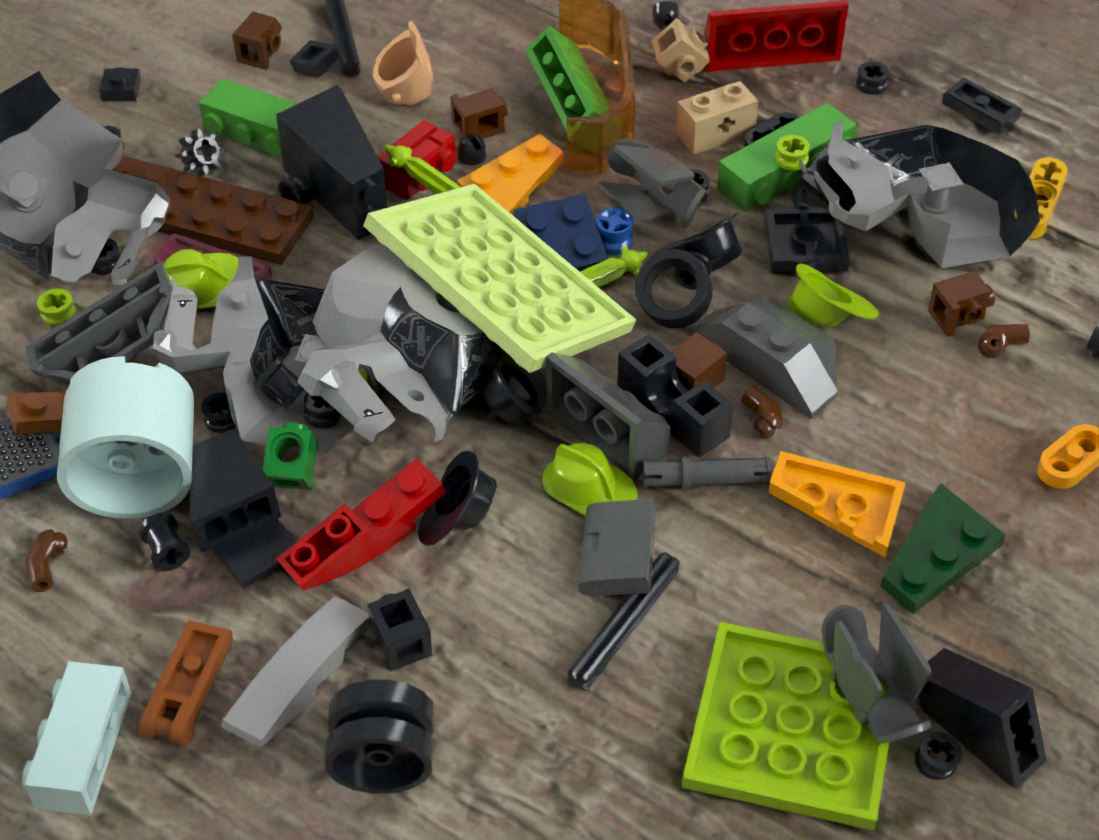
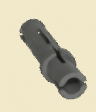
(705, 471)

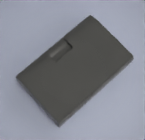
(617, 548)

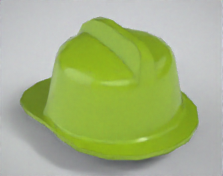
(202, 273)
(824, 301)
(584, 477)

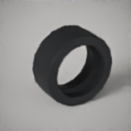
(653, 268)

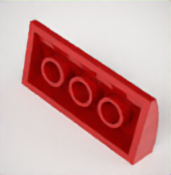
(775, 35)

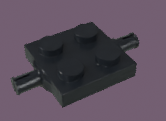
(806, 237)

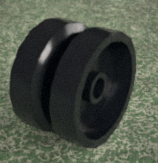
(379, 736)

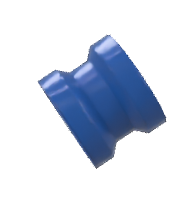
(615, 229)

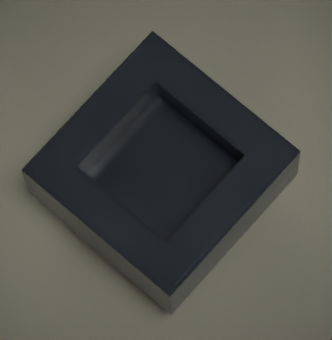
(314, 58)
(120, 84)

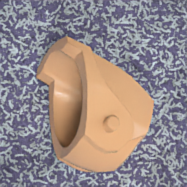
(404, 69)

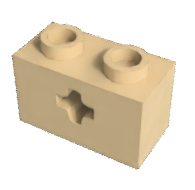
(716, 117)

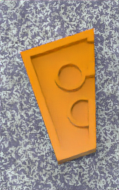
(517, 172)
(840, 497)

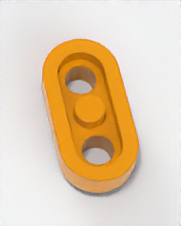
(1066, 461)

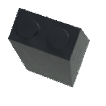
(334, 154)

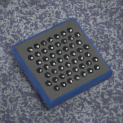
(25, 459)

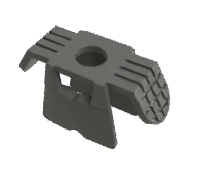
(652, 170)
(859, 666)

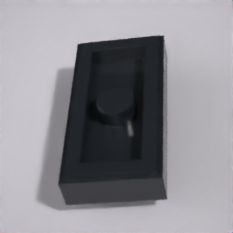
(981, 106)

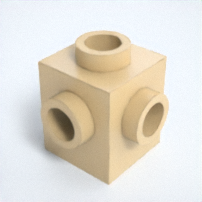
(681, 50)

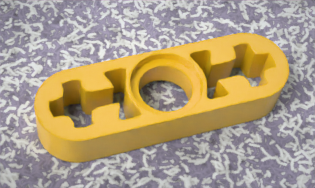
(1050, 190)

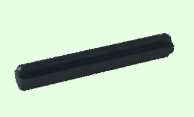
(343, 37)
(621, 624)

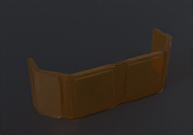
(606, 31)

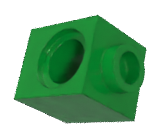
(293, 474)

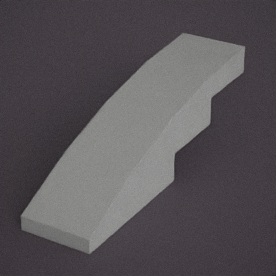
(295, 671)

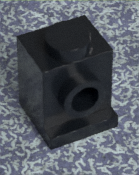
(400, 629)

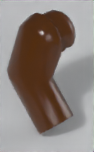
(999, 336)
(766, 408)
(38, 558)

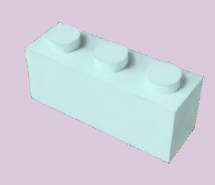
(77, 738)

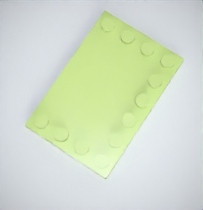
(500, 275)

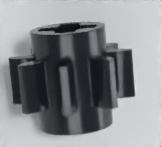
(201, 162)

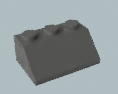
(604, 414)

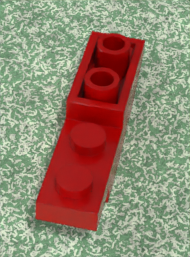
(359, 535)

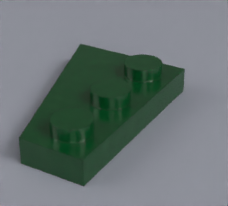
(939, 550)

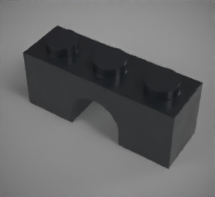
(696, 416)

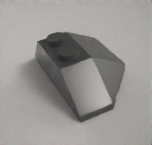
(109, 328)
(776, 351)

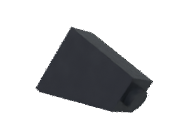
(228, 491)
(986, 714)

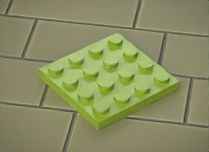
(783, 731)

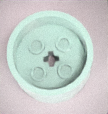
(126, 439)

